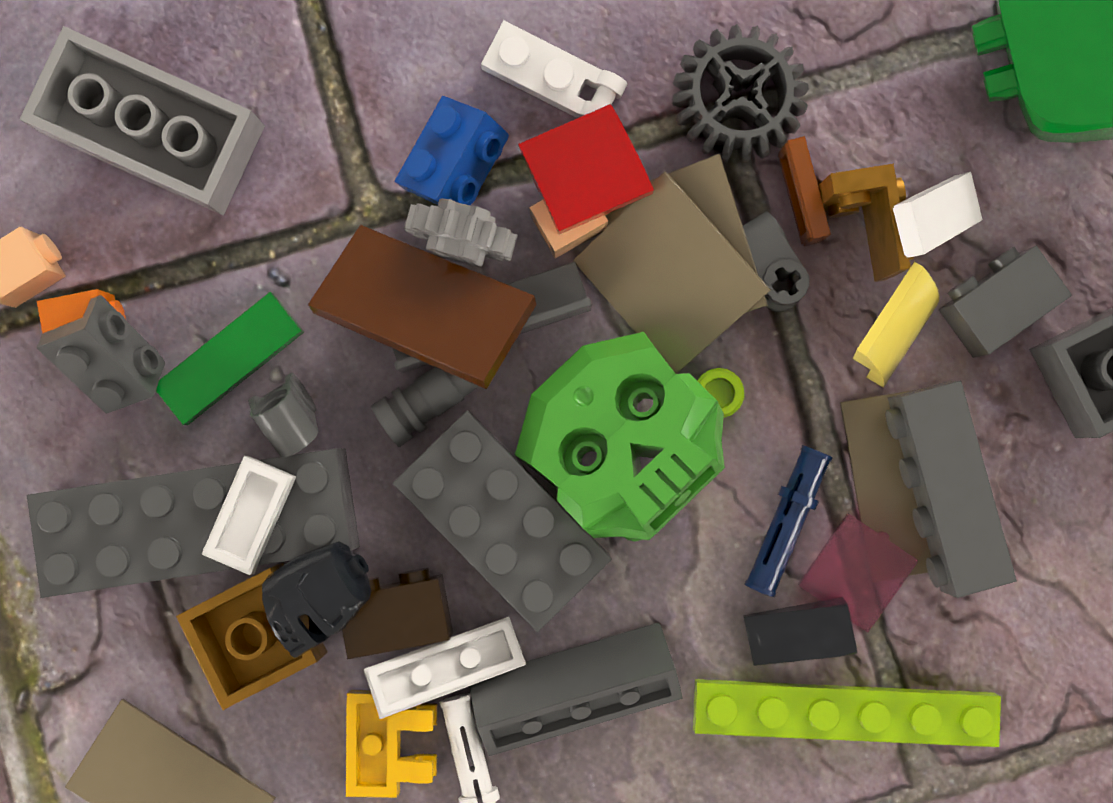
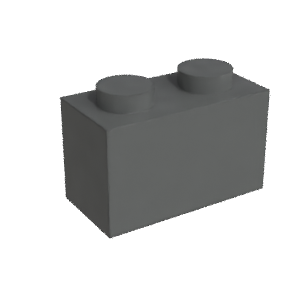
(1004, 301)

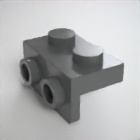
(104, 357)

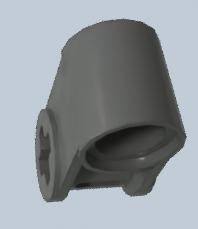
(776, 260)
(286, 416)

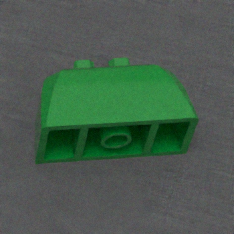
(1056, 65)

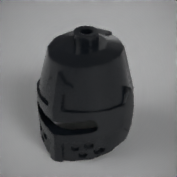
(324, 585)

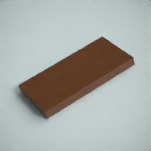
(423, 305)

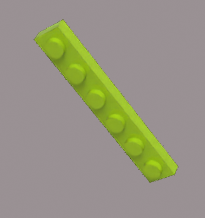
(847, 713)

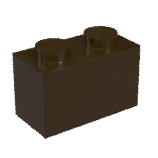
(400, 616)

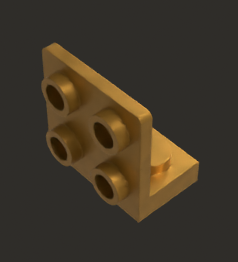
(877, 193)

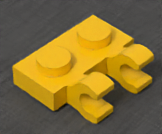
(374, 747)

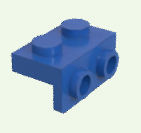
(452, 154)

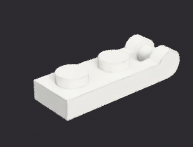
(549, 72)

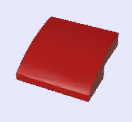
(586, 168)

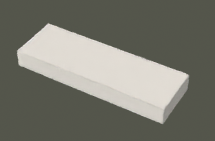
(937, 214)
(444, 667)

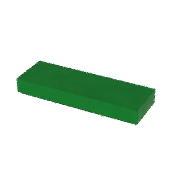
(228, 359)

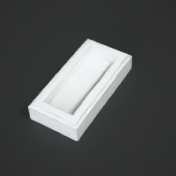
(248, 515)

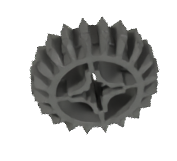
(727, 77)

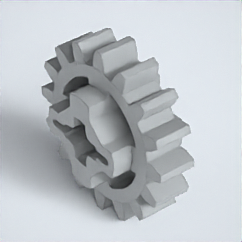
(460, 232)

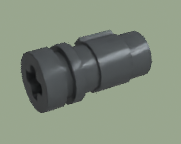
(419, 403)

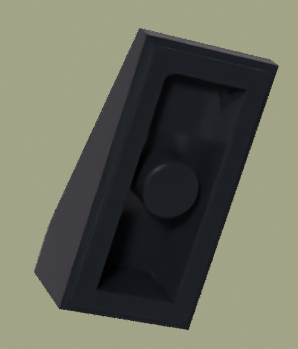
(801, 632)

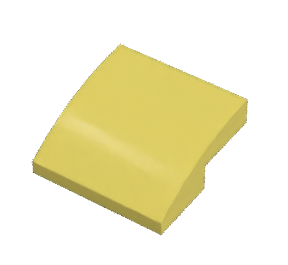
(898, 324)

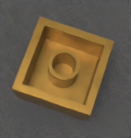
(238, 643)

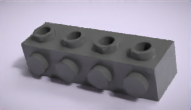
(950, 489)

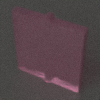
(860, 569)

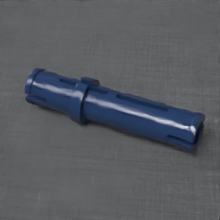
(788, 520)

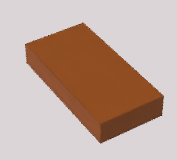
(803, 192)

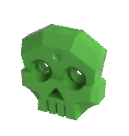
(594, 408)

